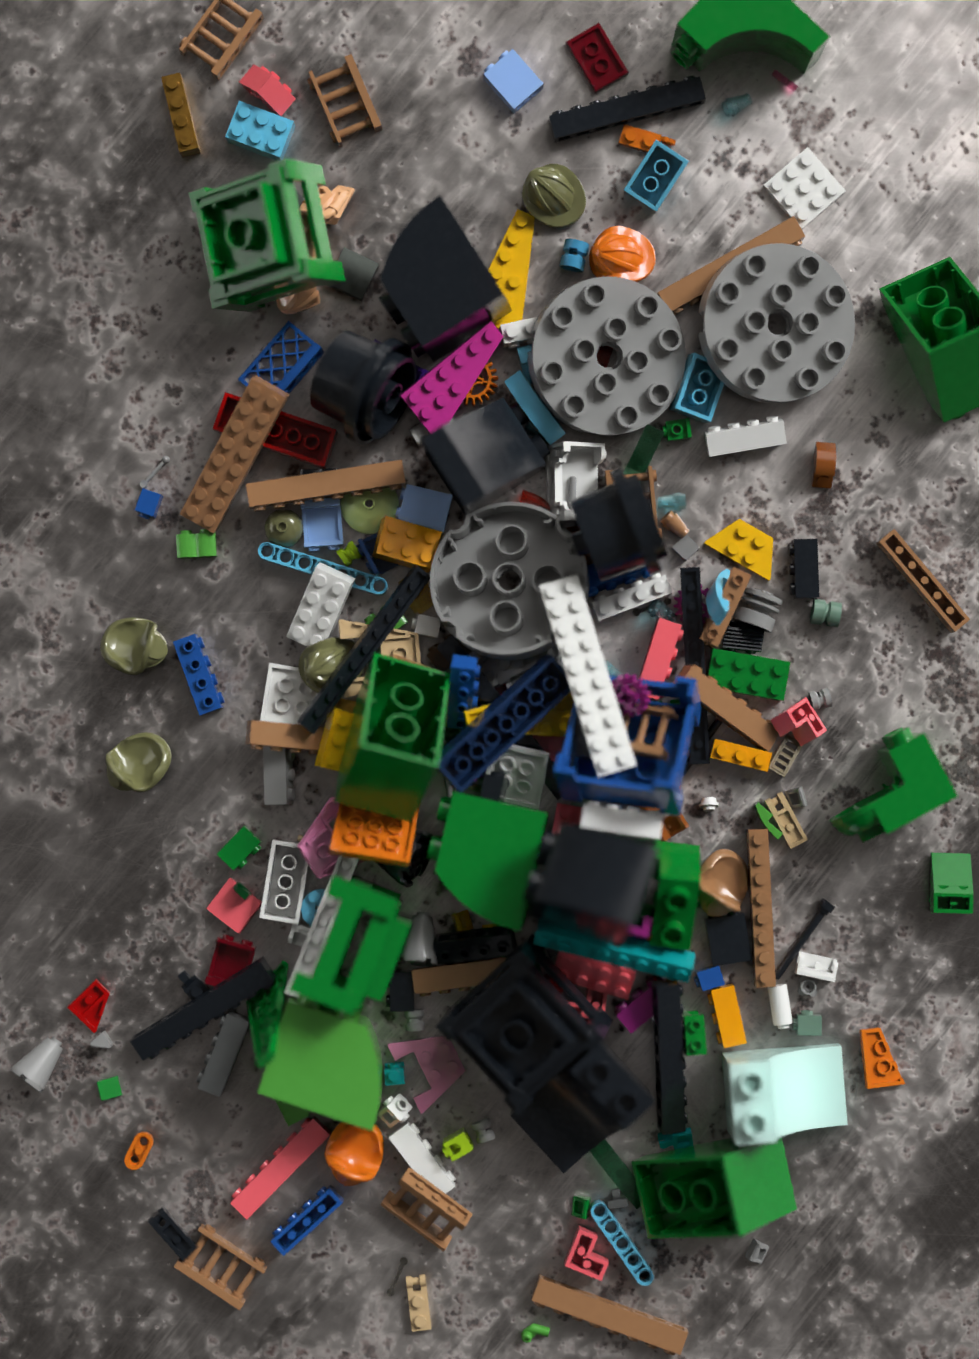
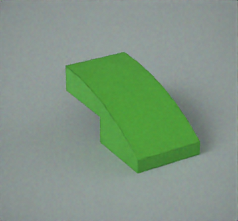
(764, 816)

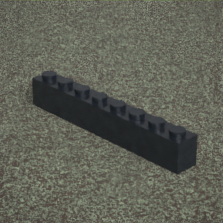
(627, 109)
(203, 1008)
(669, 1056)

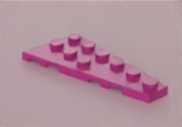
(445, 386)

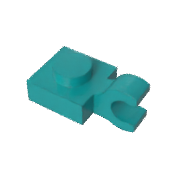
(678, 1140)

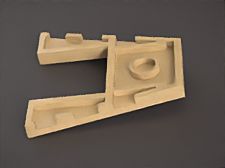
(397, 642)

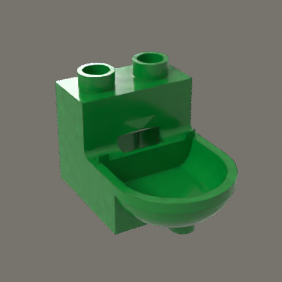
(916, 788)
(675, 895)

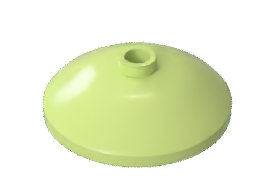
(368, 519)

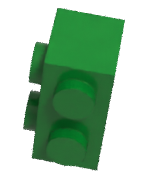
(239, 848)

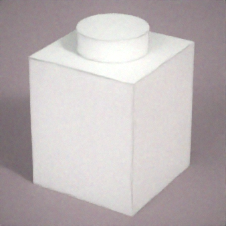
(426, 626)

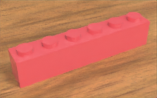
(278, 1170)

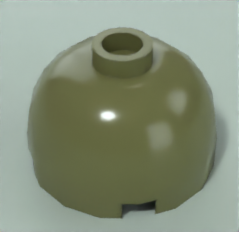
(283, 528)

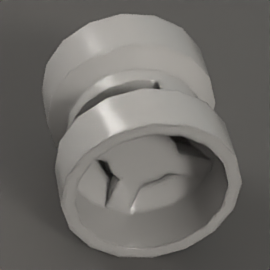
(820, 699)
(414, 1020)
(483, 1130)

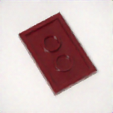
(597, 57)

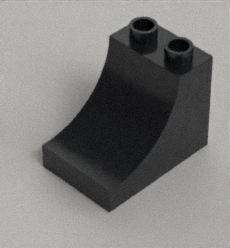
(584, 1106)

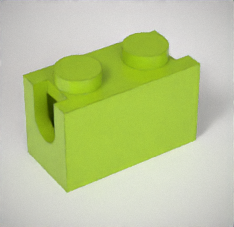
(457, 1144)

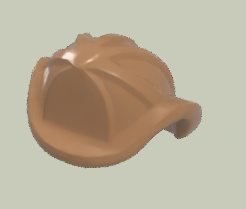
(723, 883)

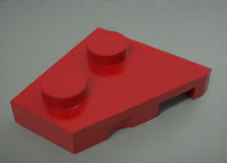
(90, 1004)

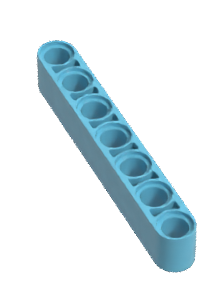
(297, 556)

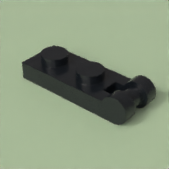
(173, 1234)

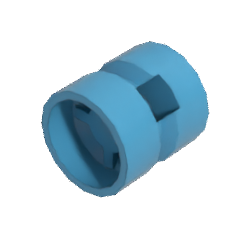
(574, 262)

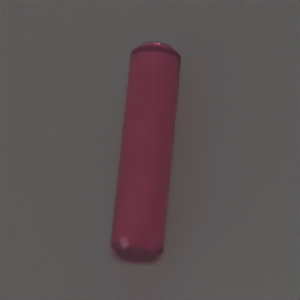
(784, 80)

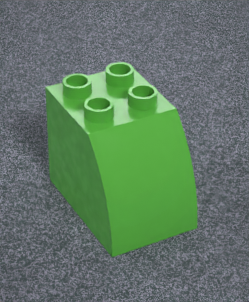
(326, 1063)

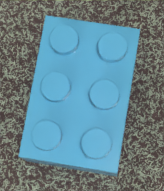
(260, 131)
(656, 175)
(698, 390)

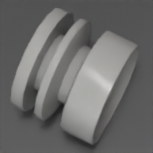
(758, 608)

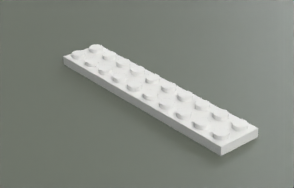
(587, 675)

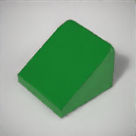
(109, 1088)

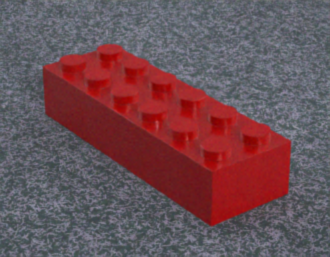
(289, 436)

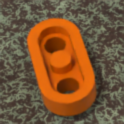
(139, 1150)

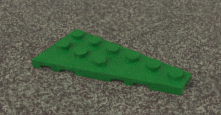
(265, 1016)

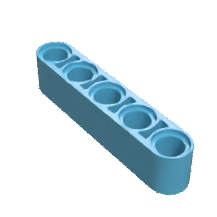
(625, 1251)

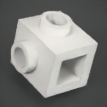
(395, 1110)

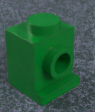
(685, 430)

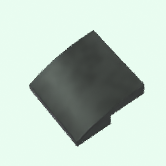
(357, 272)

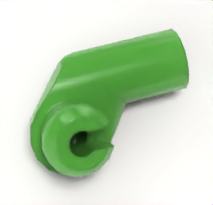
(533, 1330)

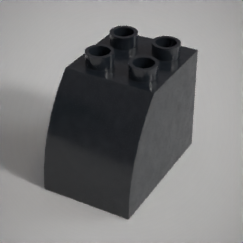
(438, 284)
(590, 882)

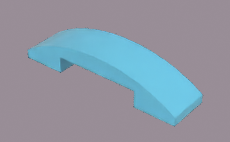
(534, 407)
(716, 605)

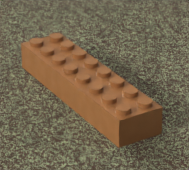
(234, 454)

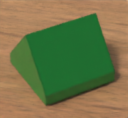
(581, 1207)

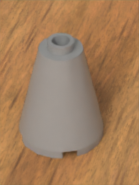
(419, 942)
(39, 1063)

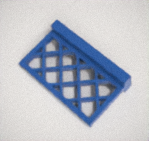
(296, 372)

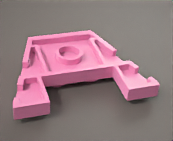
(317, 842)
(438, 1061)

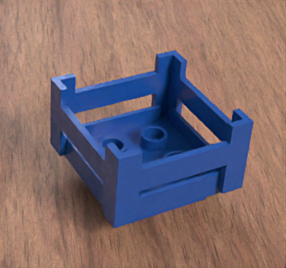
(652, 781)

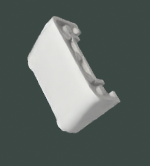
(568, 460)

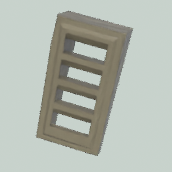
(776, 769)

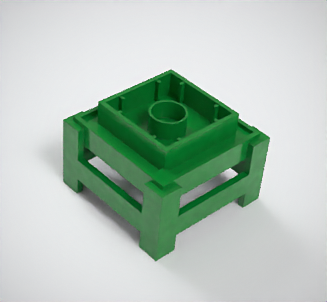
(258, 239)
(376, 955)

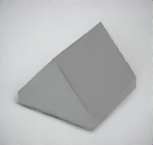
(796, 797)
(102, 1041)
(757, 1251)

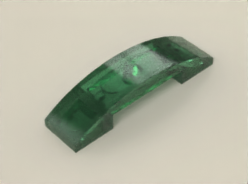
(644, 450)
(617, 1171)

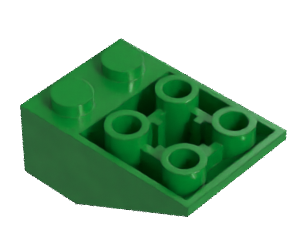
(951, 883)

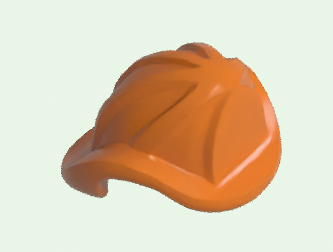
(622, 254)
(354, 1153)

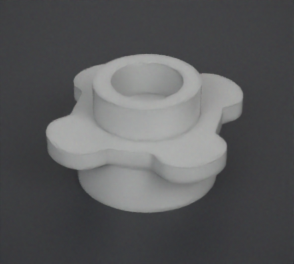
(808, 991)

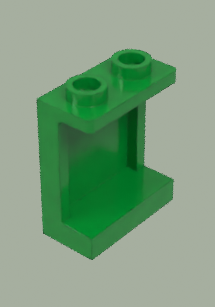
(694, 1033)

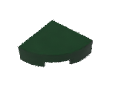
(244, 893)

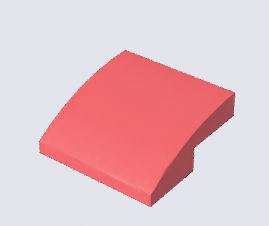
(232, 908)

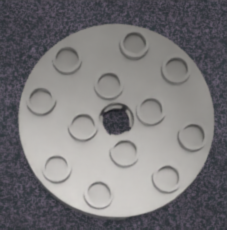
(816, 316)
(647, 349)
(479, 553)

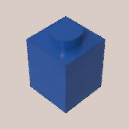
(148, 504)
(709, 978)

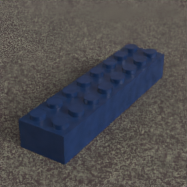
(503, 723)

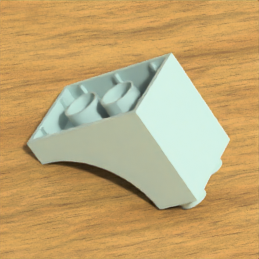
(782, 1091)

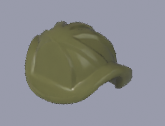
(554, 195)
(133, 645)
(322, 659)
(138, 762)

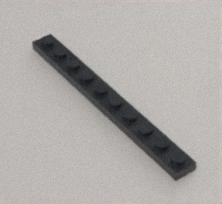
(364, 649)
(694, 653)
(488, 694)

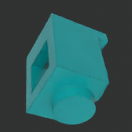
(394, 1073)

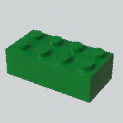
(749, 674)

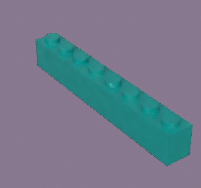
(633, 954)

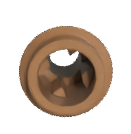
(674, 524)

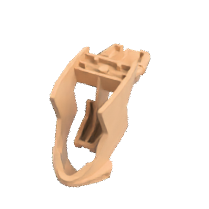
(333, 206)

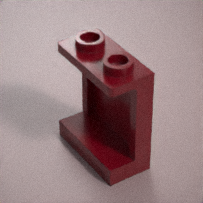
(229, 958)

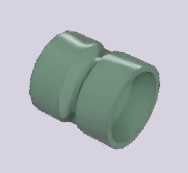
(827, 613)

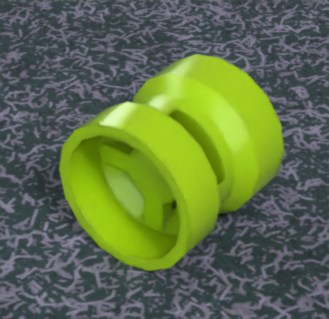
(351, 552)

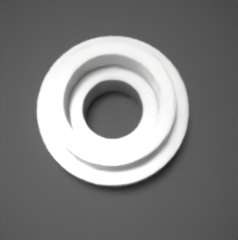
(708, 804)

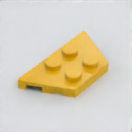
(745, 546)

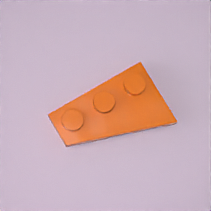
(878, 1063)

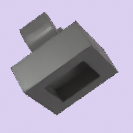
(617, 1201)

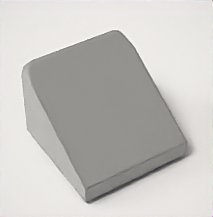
(685, 547)

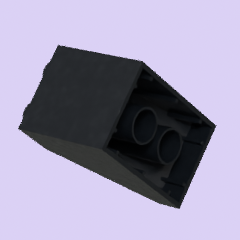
(485, 454)

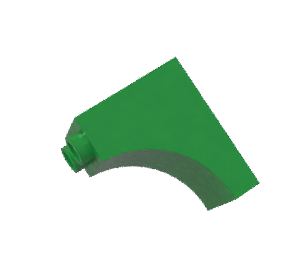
(737, 26)

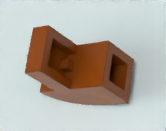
(824, 464)
(672, 825)

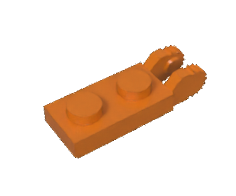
(641, 139)

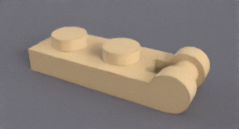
(786, 820)
(418, 1303)

